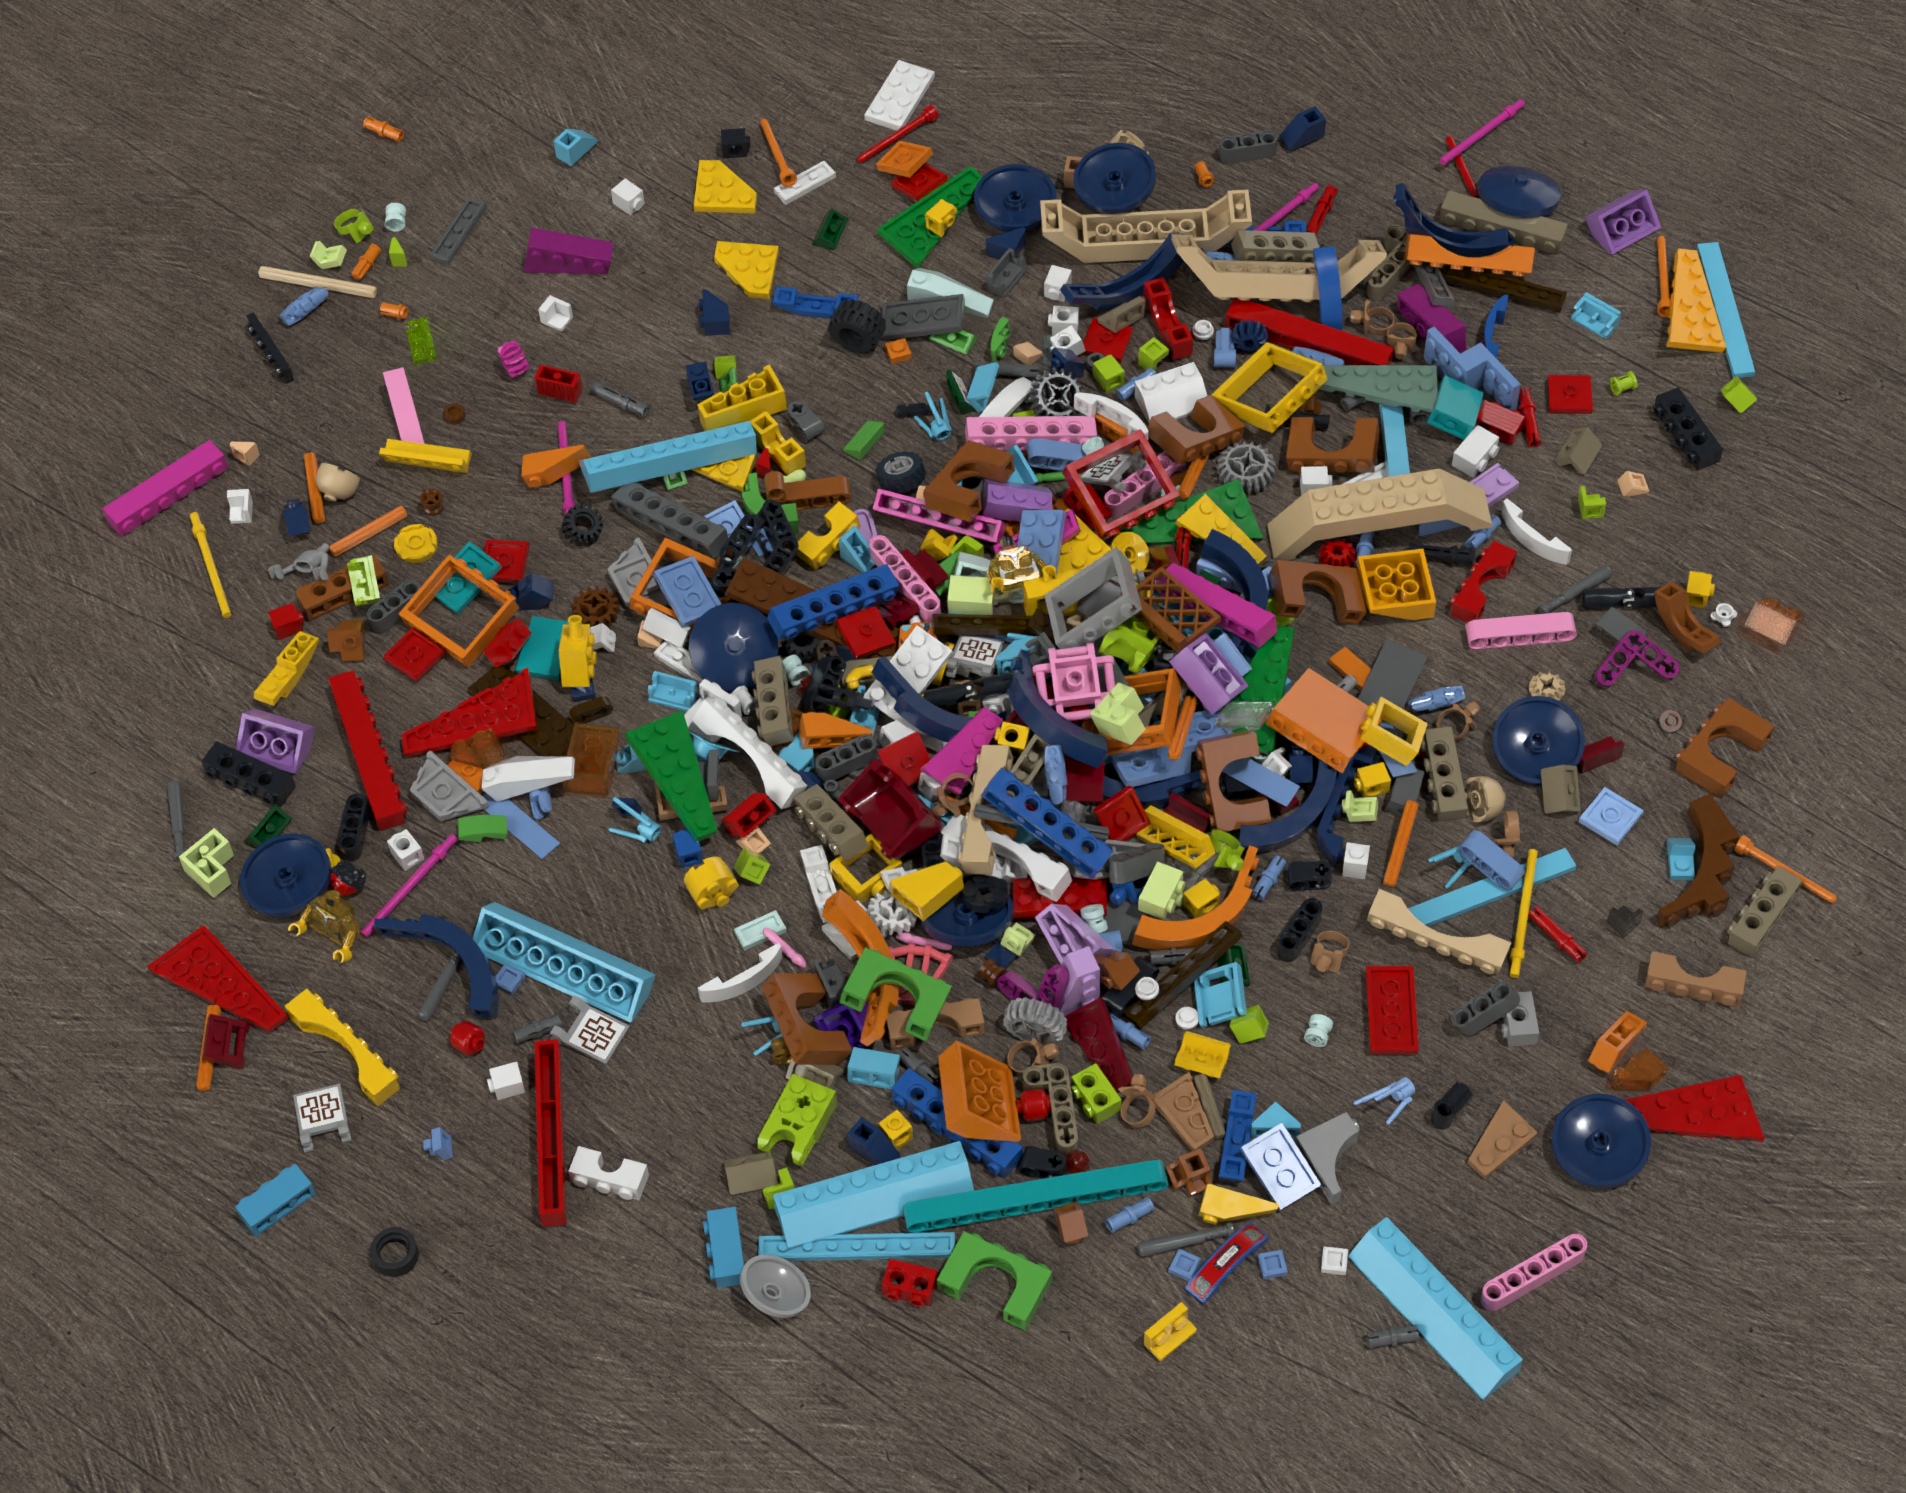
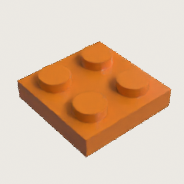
(904, 159)

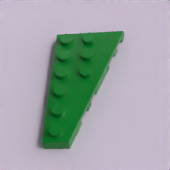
(908, 230)
(1227, 497)
(1268, 680)
(672, 763)

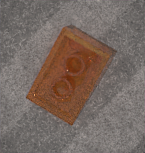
(595, 756)

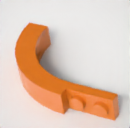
(861, 933)
(1162, 934)

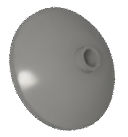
(775, 1286)

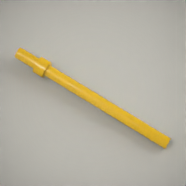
(200, 533)
(1517, 953)

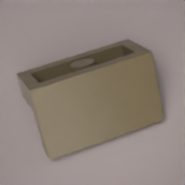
(1123, 315)
(1579, 450)
(1560, 789)
(821, 1074)
(750, 1172)

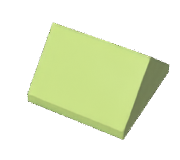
(970, 595)

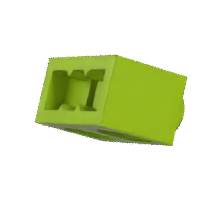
(1100, 1092)

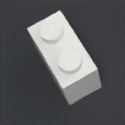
(1475, 451)

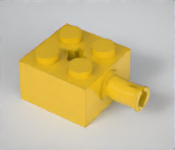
(576, 653)

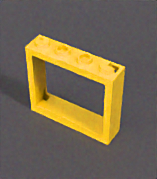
(1253, 369)

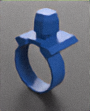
(1126, 891)

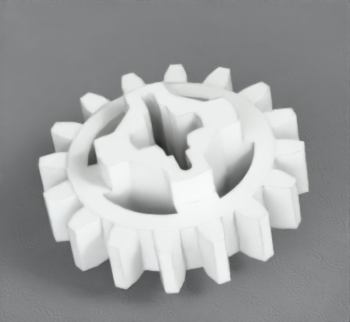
(890, 914)

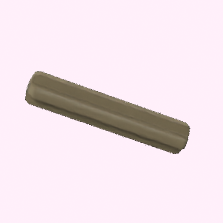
(1209, 1106)

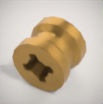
(781, 1052)

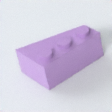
(1069, 933)
(1083, 980)

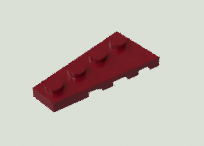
(1097, 1036)

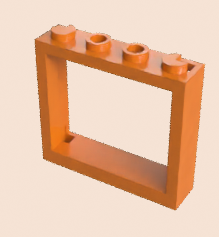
(675, 553)
(434, 584)
(1155, 735)

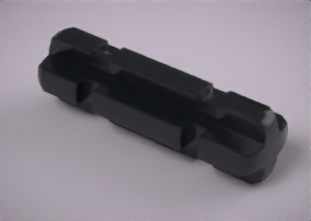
(915, 409)

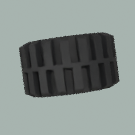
(857, 326)

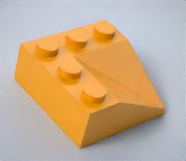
(1398, 584)

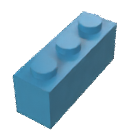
(275, 1199)
(724, 1246)

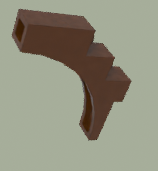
(1716, 840)

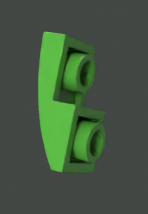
(999, 337)
(479, 826)

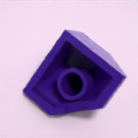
(843, 1019)

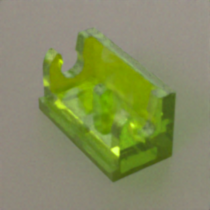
(421, 341)

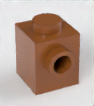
(1071, 1222)

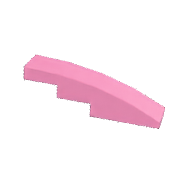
(403, 406)

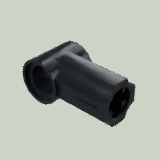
(1451, 1105)

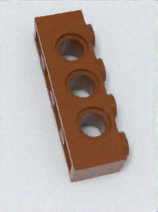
(328, 595)

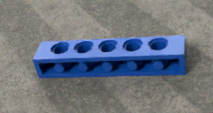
(879, 578)
(1034, 823)
(914, 1085)

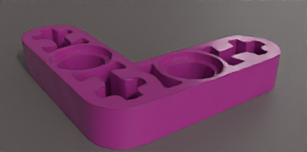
(1630, 652)
(1015, 986)

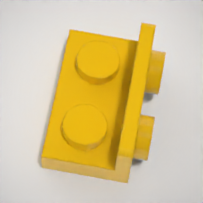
(1169, 1332)

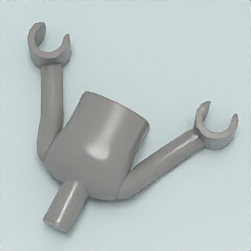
(306, 562)

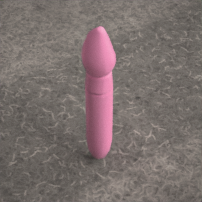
(922, 941)
(786, 949)

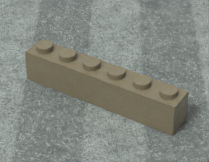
(1477, 216)

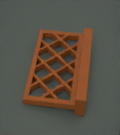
(1159, 625)

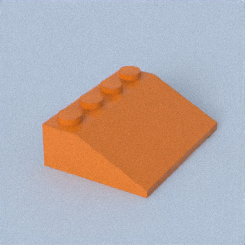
(978, 1095)

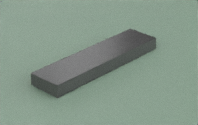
(458, 231)
(1434, 284)

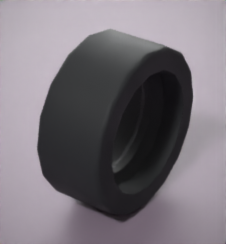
(389, 1235)

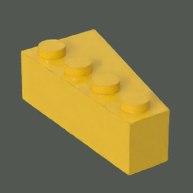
(744, 401)

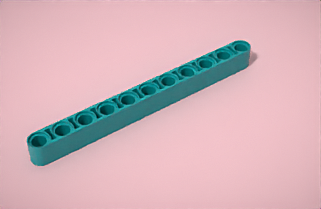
(1035, 1196)

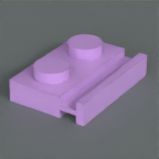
(1496, 483)

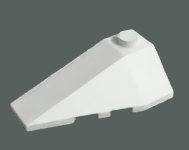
(525, 774)

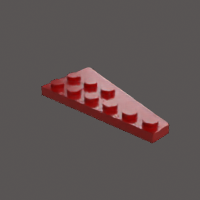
(504, 708)
(212, 973)
(1702, 1110)

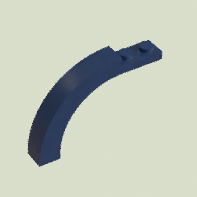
(1458, 242)
(1130, 286)
(1241, 567)
(918, 710)
(1047, 722)
(1158, 793)
(1289, 829)
(483, 983)

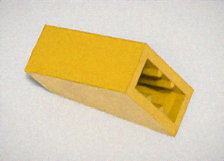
(927, 889)

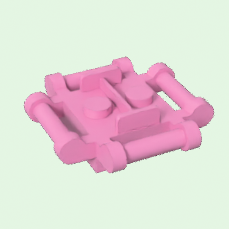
(1074, 679)

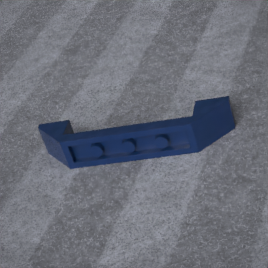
(1328, 842)

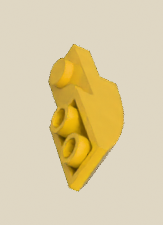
(289, 669)

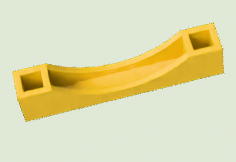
(313, 1017)

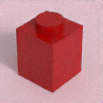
(286, 621)

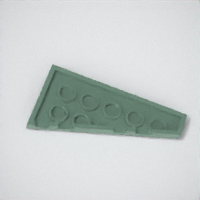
(1386, 384)

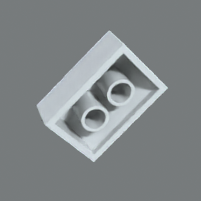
(1170, 392)

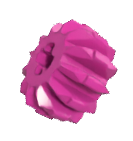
(513, 358)

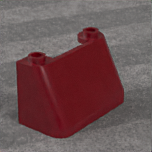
(890, 810)

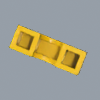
(783, 452)
(817, 549)

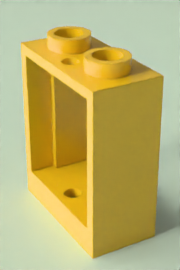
(1037, 588)
(1387, 742)
(849, 882)

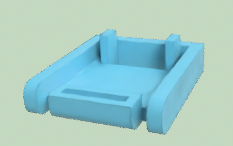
(1222, 1000)

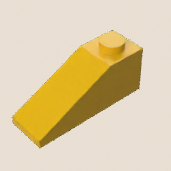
(1227, 1205)

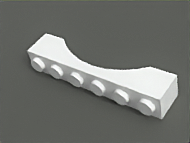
(779, 780)
(1049, 877)

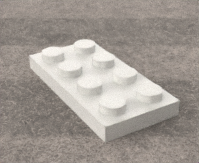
(899, 95)
(918, 662)

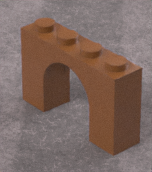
(1186, 445)
(1356, 457)
(971, 460)
(1340, 582)
(1727, 721)
(1215, 755)
(804, 1042)

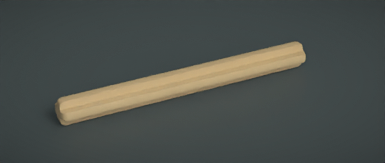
(317, 281)

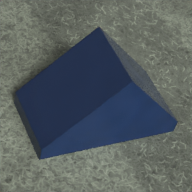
(999, 244)

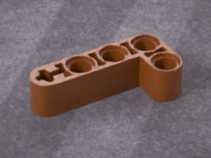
(808, 493)

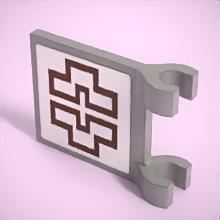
(1111, 471)
(974, 653)
(592, 1032)
(321, 1112)

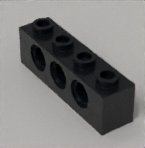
(1687, 429)
(260, 773)

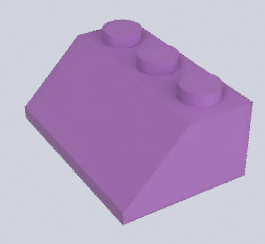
(1624, 221)
(1009, 499)
(1208, 673)
(274, 739)

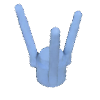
(1398, 1090)

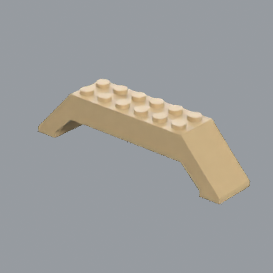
(1141, 233)
(1275, 279)
(1376, 507)

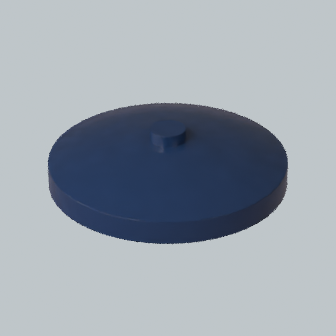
(1114, 178)
(1519, 191)
(1011, 197)
(728, 643)
(1537, 736)
(285, 875)
(962, 927)
(1601, 1141)

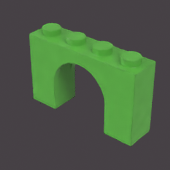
(876, 969)
(974, 1254)

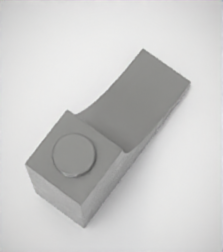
(1323, 1148)

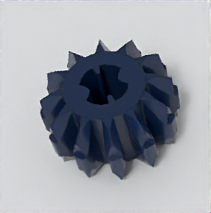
(1249, 335)

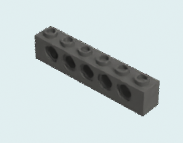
(670, 519)

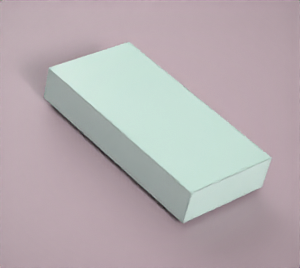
(752, 932)

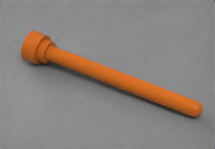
(787, 175)
(1664, 304)
(1746, 847)

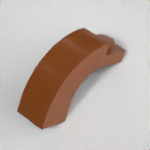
(1680, 621)

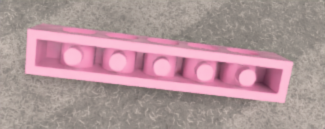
(1010, 431)

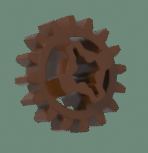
(596, 606)

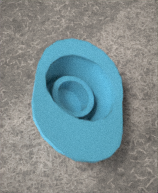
(703, 746)

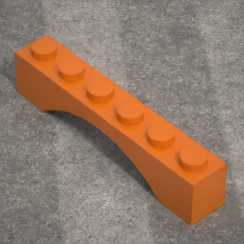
(1426, 249)

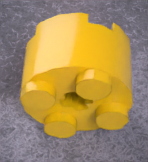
(711, 883)

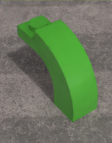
(753, 503)

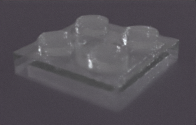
(1244, 715)

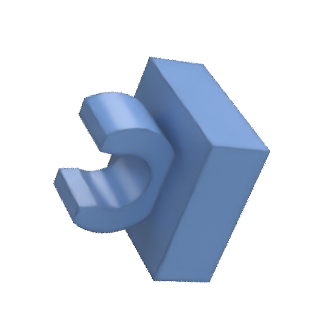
(439, 1144)

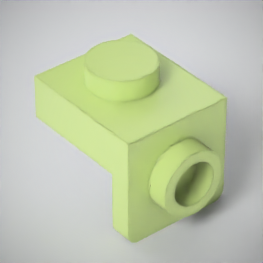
(327, 257)
(1360, 808)
(1017, 939)

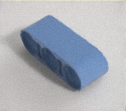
(1052, 454)
(1491, 860)

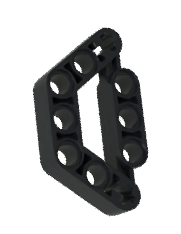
(746, 536)

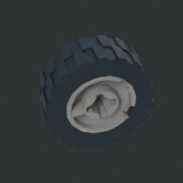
(900, 472)

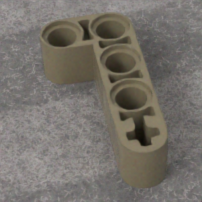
(1392, 267)
(1059, 1110)

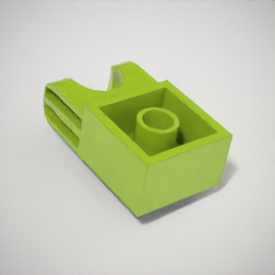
(1131, 642)
(799, 1117)

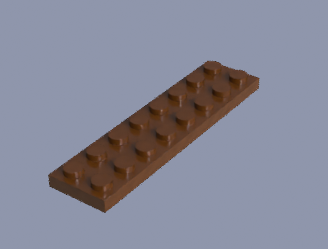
(765, 588)

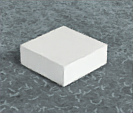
(1334, 1260)

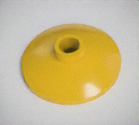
(1134, 547)

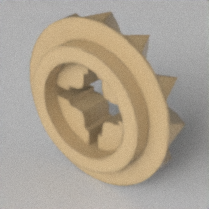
(1537, 683)

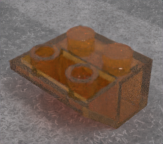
(1774, 620)

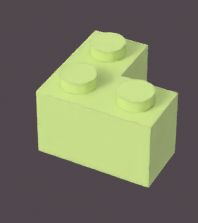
(1119, 713)
(205, 861)
(1162, 891)

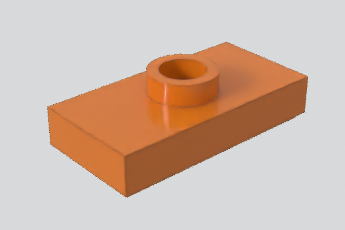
(470, 774)

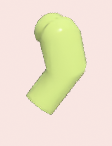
(797, 475)

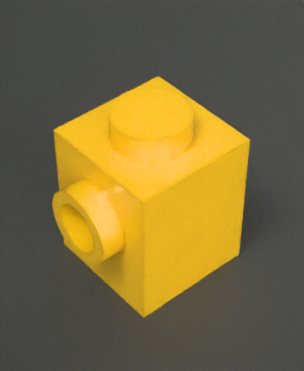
(1699, 589)

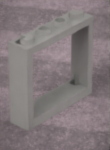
(1083, 583)

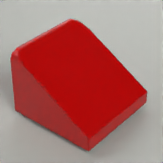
(763, 464)

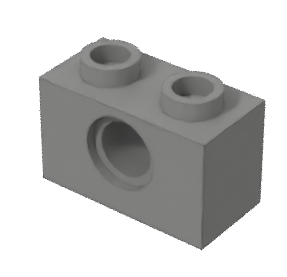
(1525, 1031)

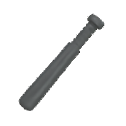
(1589, 581)
(176, 813)
(437, 991)
(1173, 1242)

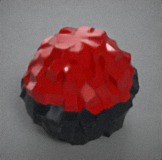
(347, 878)

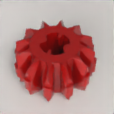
(1337, 554)

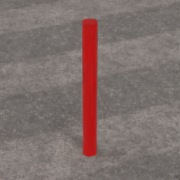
(1463, 169)

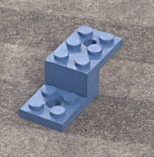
(1472, 367)
(1155, 761)

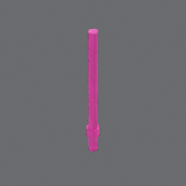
(1506, 114)
(1301, 197)
(567, 485)
(438, 854)

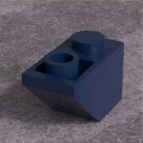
(1304, 129)
(715, 315)
(1067, 360)
(699, 381)
(296, 517)
(532, 592)
(1301, 764)
(871, 1143)

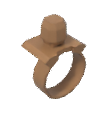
(1358, 316)
(1401, 345)
(1471, 709)
(941, 807)
(1511, 831)
(1328, 960)
(1044, 1053)
(1137, 1089)

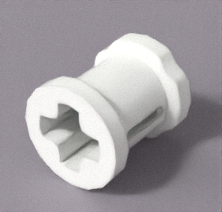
(747, 702)

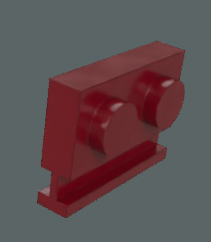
(898, 609)

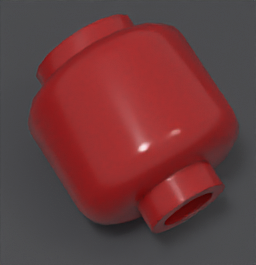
(467, 1038)
(1034, 1105)

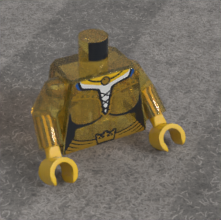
(1014, 566)
(333, 919)

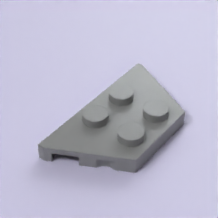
(628, 572)
(445, 791)

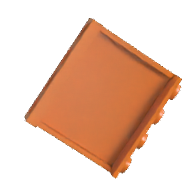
(1321, 719)

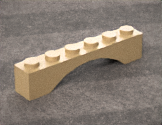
(978, 852)
(1483, 951)

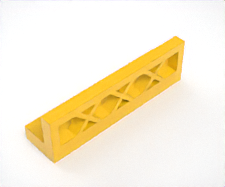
(426, 455)
(1181, 835)

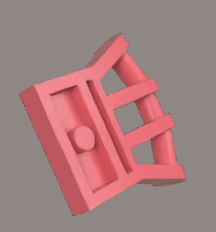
(928, 952)

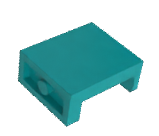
(1455, 407)

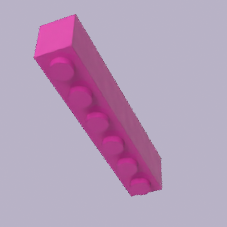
(165, 488)
(915, 510)
(1236, 614)

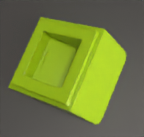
(397, 254)
(723, 364)

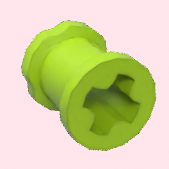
(1623, 383)

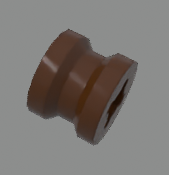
(434, 497)
(991, 972)

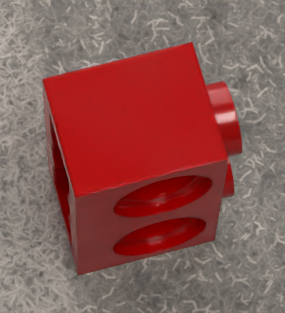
(912, 1276)

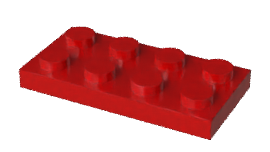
(1079, 894)
(1392, 1010)

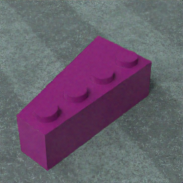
(566, 253)
(1421, 313)

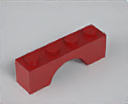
(1160, 304)
(1494, 564)

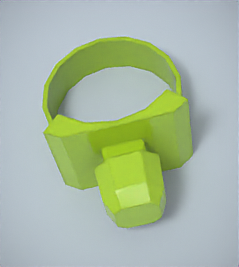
(358, 229)
(1229, 855)

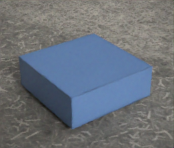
(509, 979)
(1272, 1264)
(1184, 1265)

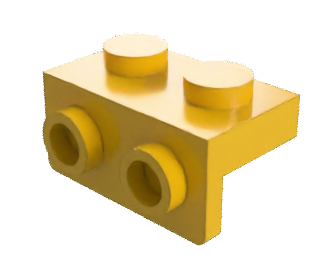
(1203, 1054)

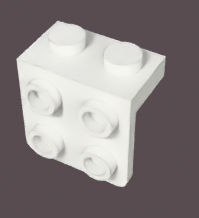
(707, 691)

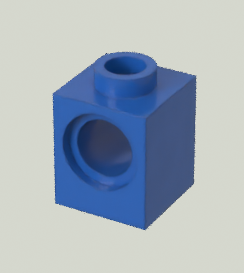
(687, 849)

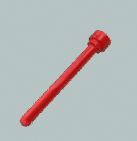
(927, 115)

